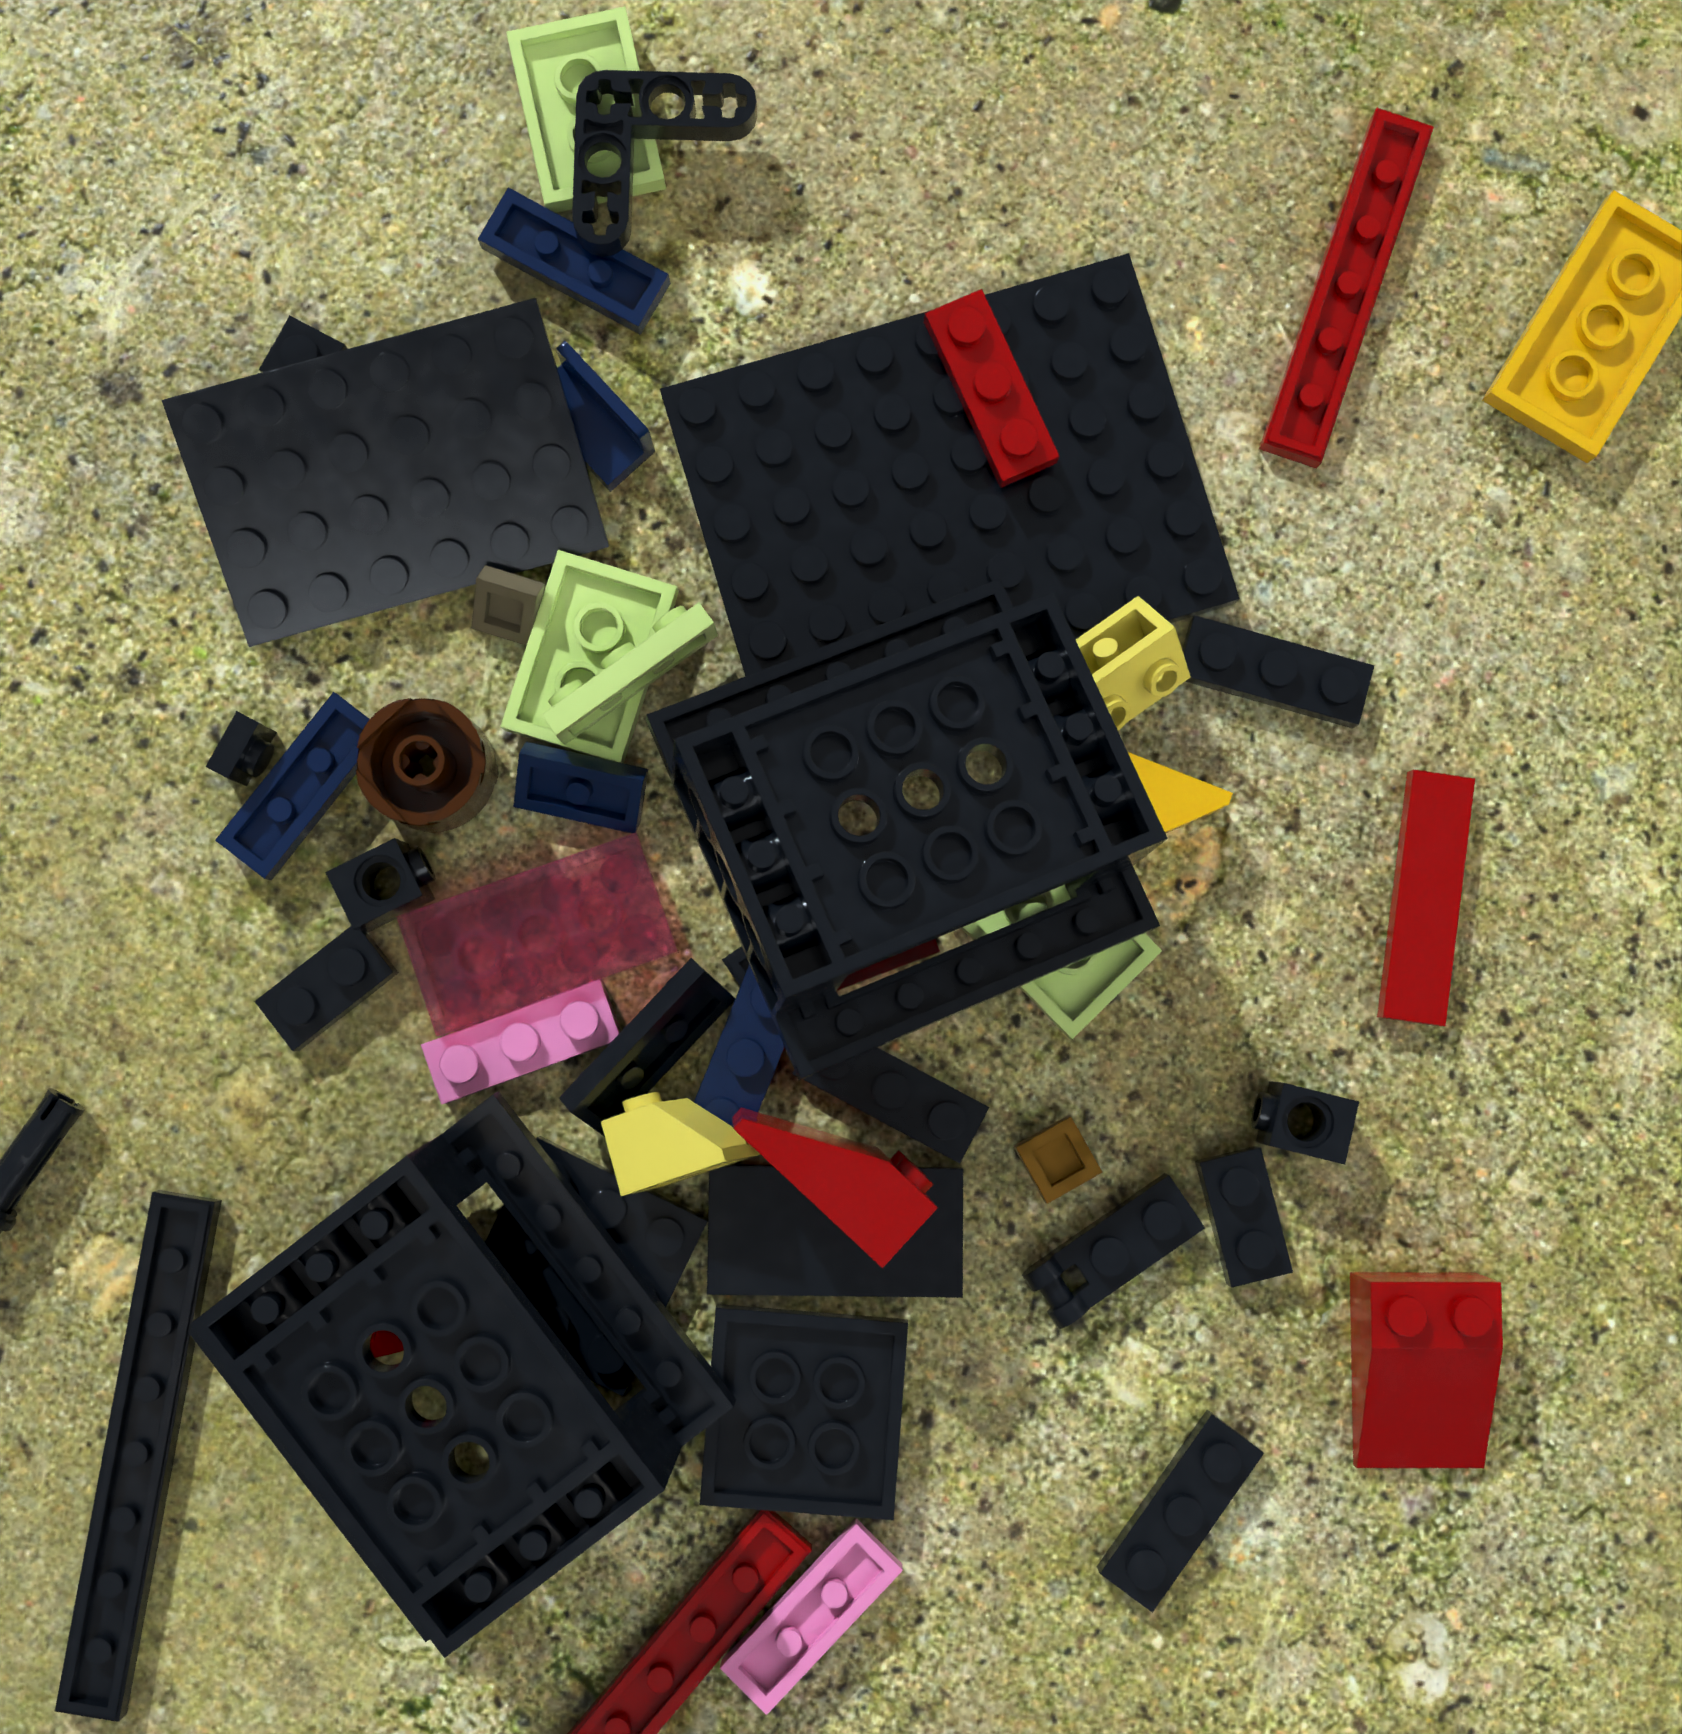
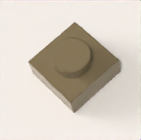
(506, 604)

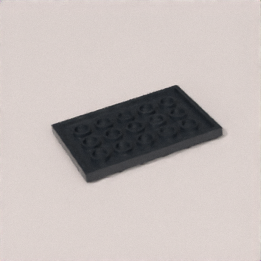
(388, 471)

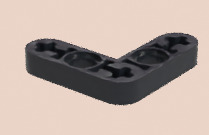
(619, 129)

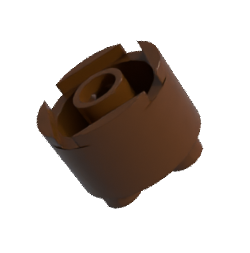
(394, 779)

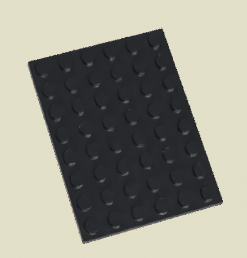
(858, 492)

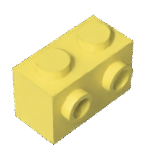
(1133, 659)

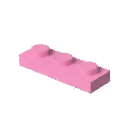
(521, 1041)
(811, 1616)

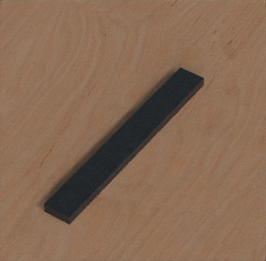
(138, 1457)

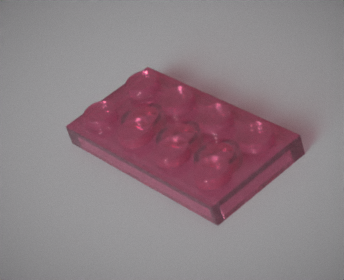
(537, 934)

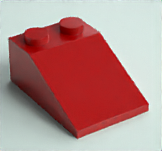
(853, 1183)
(1423, 1367)

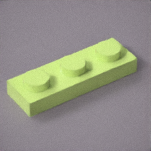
(629, 671)

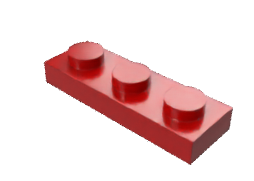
(991, 388)

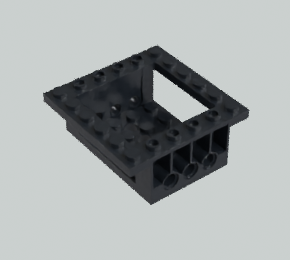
(850, 722)
(411, 1264)

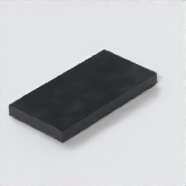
(780, 1244)

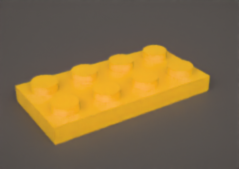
(1595, 330)

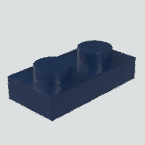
(580, 787)

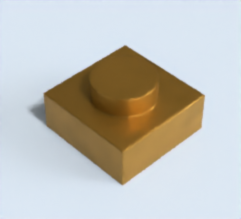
(1057, 1159)

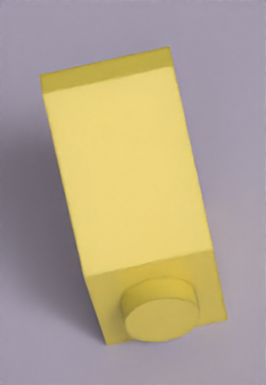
(668, 1143)

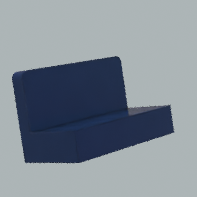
(607, 430)

